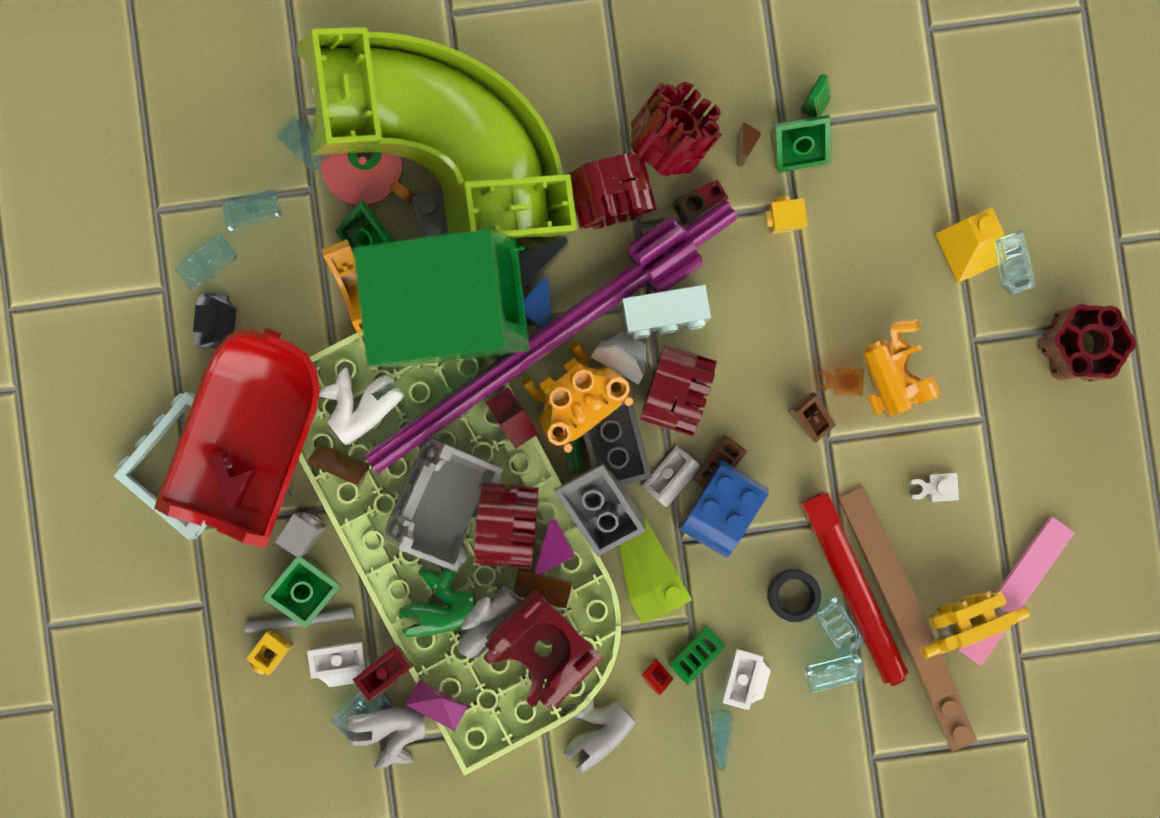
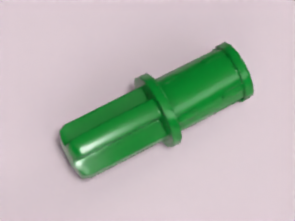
(575, 457)

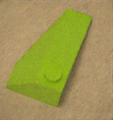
(650, 577)

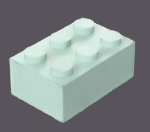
(666, 312)

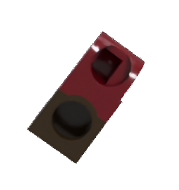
(699, 201)

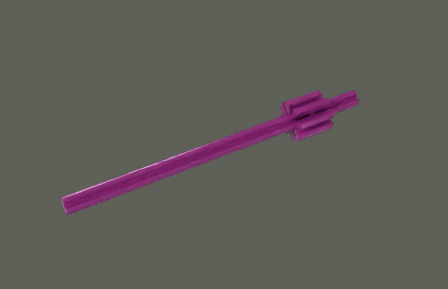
(660, 260)

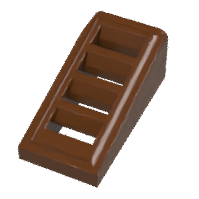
(724, 441)

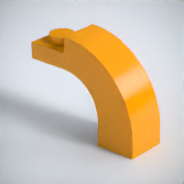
(342, 265)

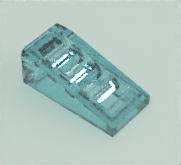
(1018, 279)
(827, 609)
(721, 729)

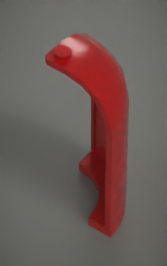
(258, 409)

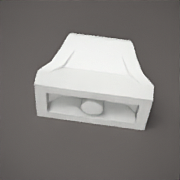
(623, 356)
(337, 663)
(745, 679)

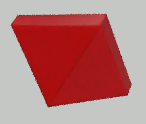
(657, 677)

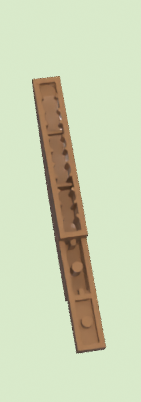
(907, 618)

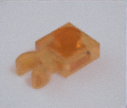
(845, 381)

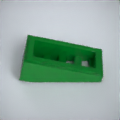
(817, 98)
(703, 662)

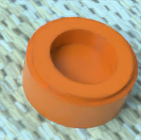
(402, 191)

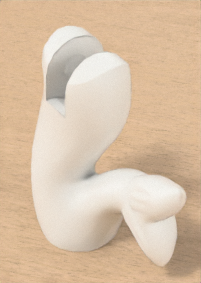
(371, 409)

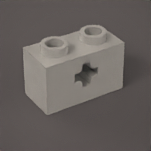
(301, 533)

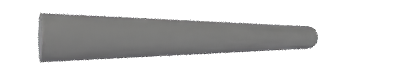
(285, 622)

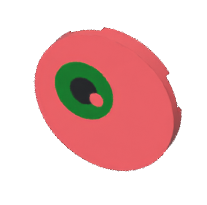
(362, 176)

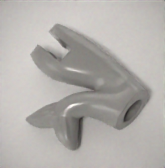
(484, 619)
(373, 726)
(599, 742)

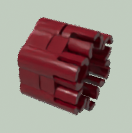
(672, 132)
(610, 190)
(1064, 343)
(678, 390)
(506, 525)

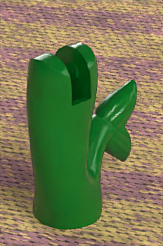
(434, 618)

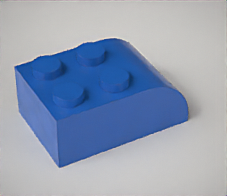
(724, 509)

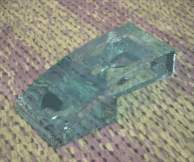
(298, 140)
(205, 262)

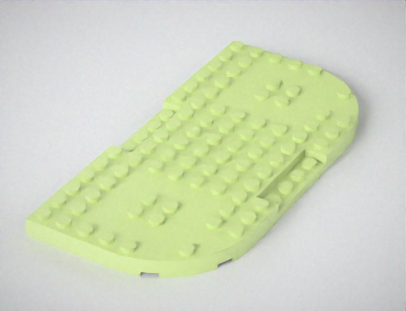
(495, 693)

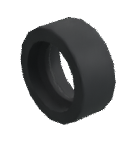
(813, 604)

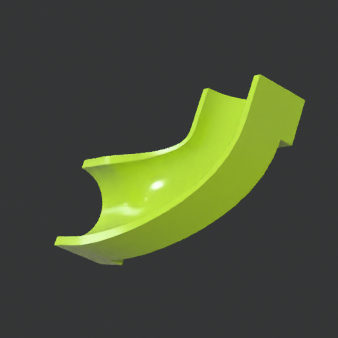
(447, 115)

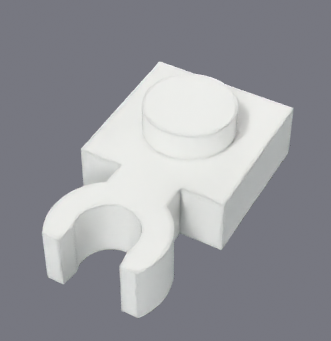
(939, 487)

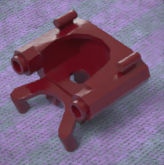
(563, 668)

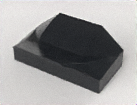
(213, 320)

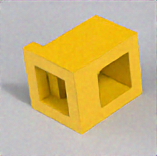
(260, 661)

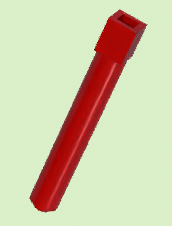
(827, 528)

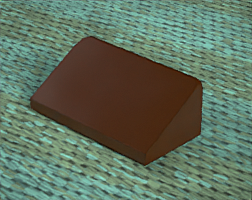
(746, 140)
(339, 464)
(551, 588)

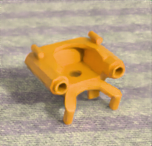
(889, 373)
(577, 398)

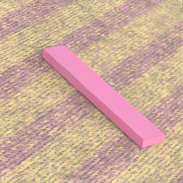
(1025, 578)

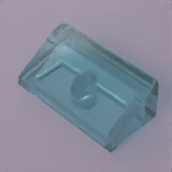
(251, 210)
(834, 673)
(360, 705)

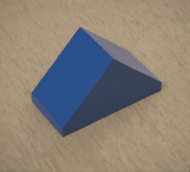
(538, 304)

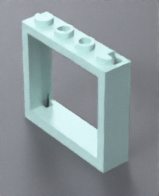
(143, 447)

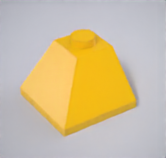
(971, 244)

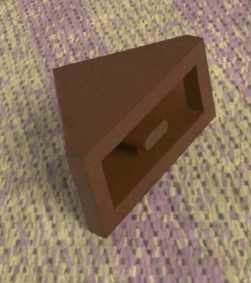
(812, 416)

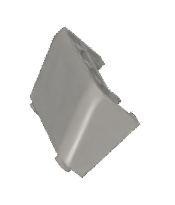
(439, 503)

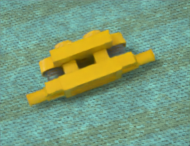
(963, 632)

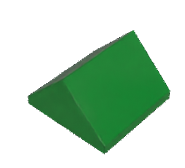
(802, 143)
(363, 228)
(302, 590)

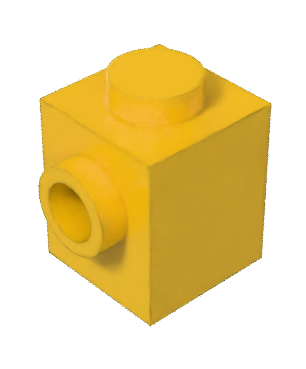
(786, 215)

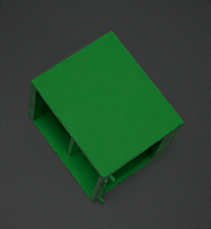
(441, 298)

